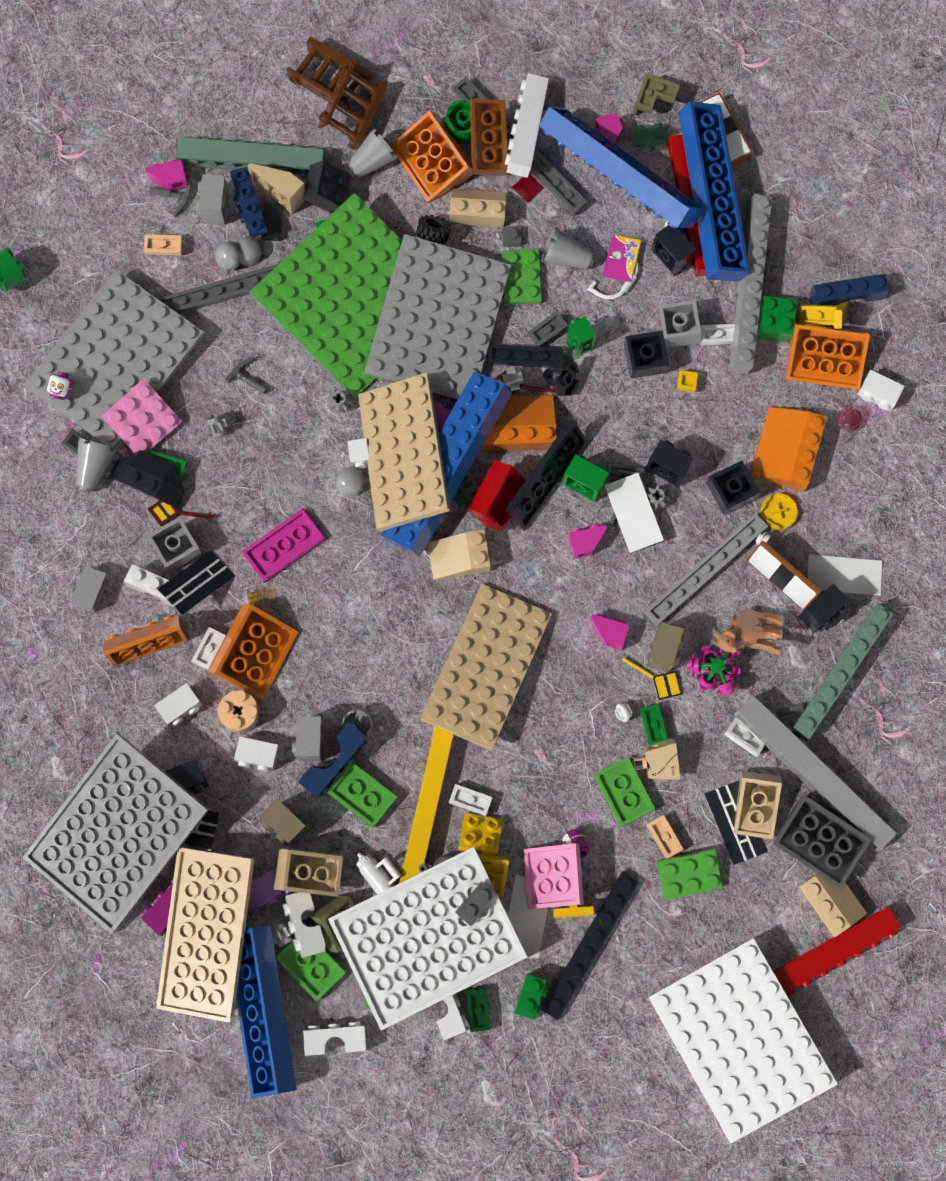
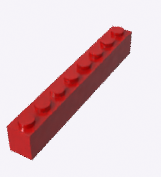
(682, 182)
(837, 950)

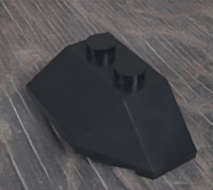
(150, 476)

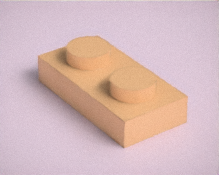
(163, 244)
(664, 837)

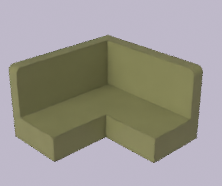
(653, 89)
(321, 918)

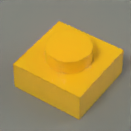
(687, 381)

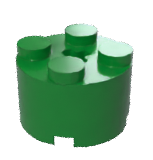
(459, 121)
(10, 271)

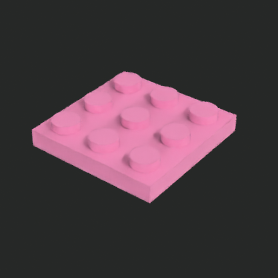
(141, 418)
(553, 876)

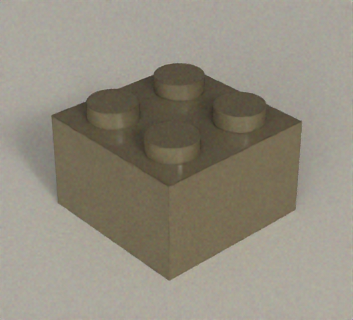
(665, 647)
(283, 822)

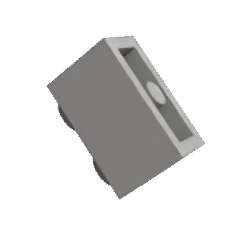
(89, 589)

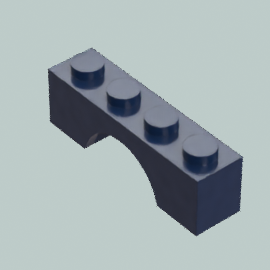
(867, 288)
(317, 777)

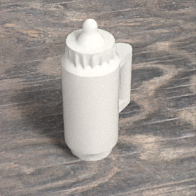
(375, 874)

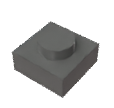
(511, 236)
(71, 441)

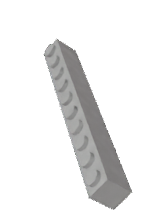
(751, 285)
(814, 773)

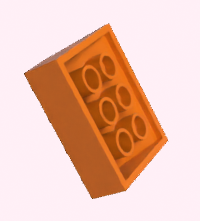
(432, 157)
(827, 355)
(524, 425)
(788, 447)
(144, 641)
(253, 651)

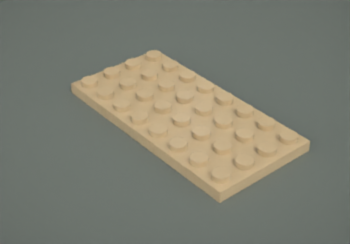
(403, 452)
(486, 667)
(205, 934)

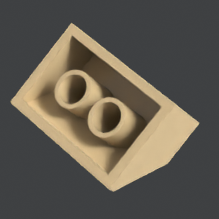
(477, 207)
(835, 906)

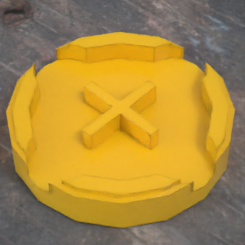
(779, 511)

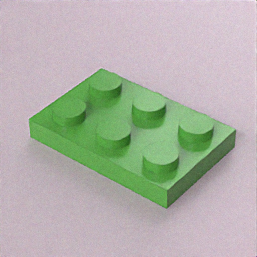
(523, 277)
(624, 792)
(362, 794)
(689, 874)
(314, 973)

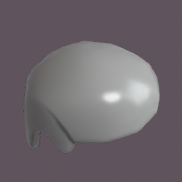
(250, 250)
(228, 255)
(350, 482)
(360, 718)

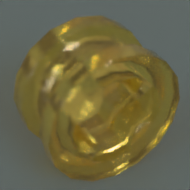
(253, 597)

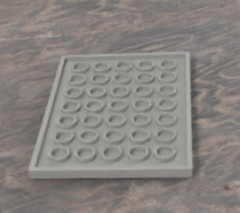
(437, 316)
(110, 349)
(115, 833)

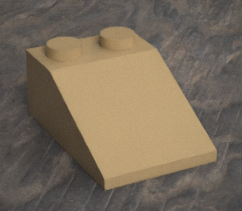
(279, 185)
(459, 555)
(757, 804)
(308, 872)

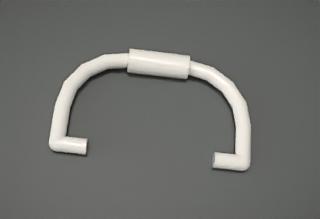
(624, 289)

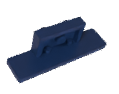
(248, 202)

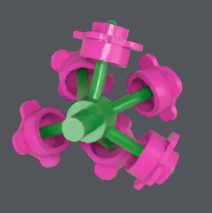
(727, 671)

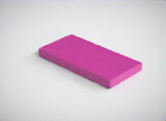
(283, 545)

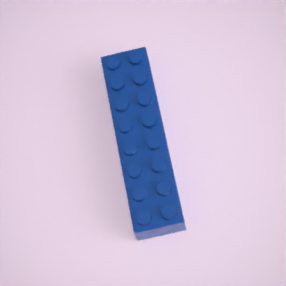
(263, 1017)

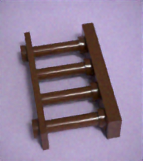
(330, 58)
(369, 105)

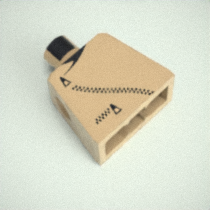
(660, 760)

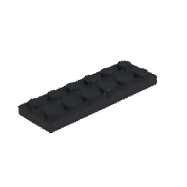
(546, 475)

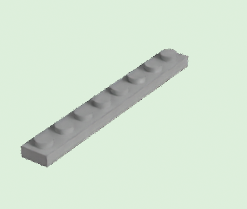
(705, 569)

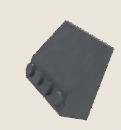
(821, 841)

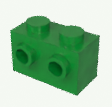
(580, 336)
(530, 996)

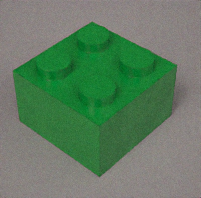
(776, 318)
(585, 477)

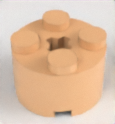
(243, 702)

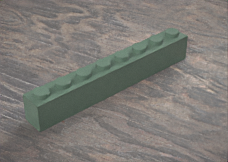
(236, 155)
(841, 672)

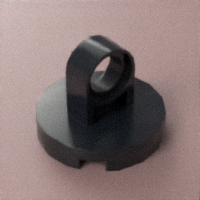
(563, 378)

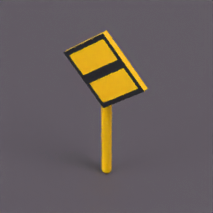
(666, 684)

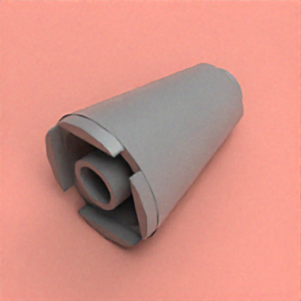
(370, 156)
(566, 251)
(91, 463)

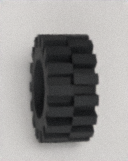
(433, 229)

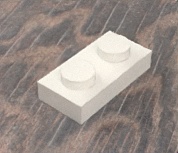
(717, 334)
(208, 648)
(744, 737)
(470, 800)

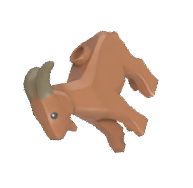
(750, 630)

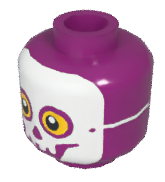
(60, 385)
(580, 837)

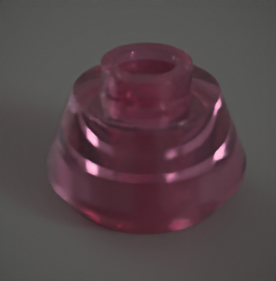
(849, 419)

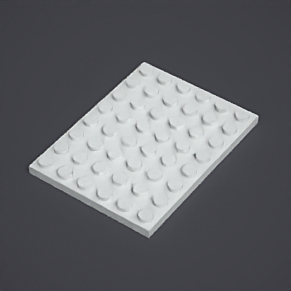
(416, 949)
(742, 1040)

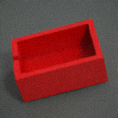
(495, 494)

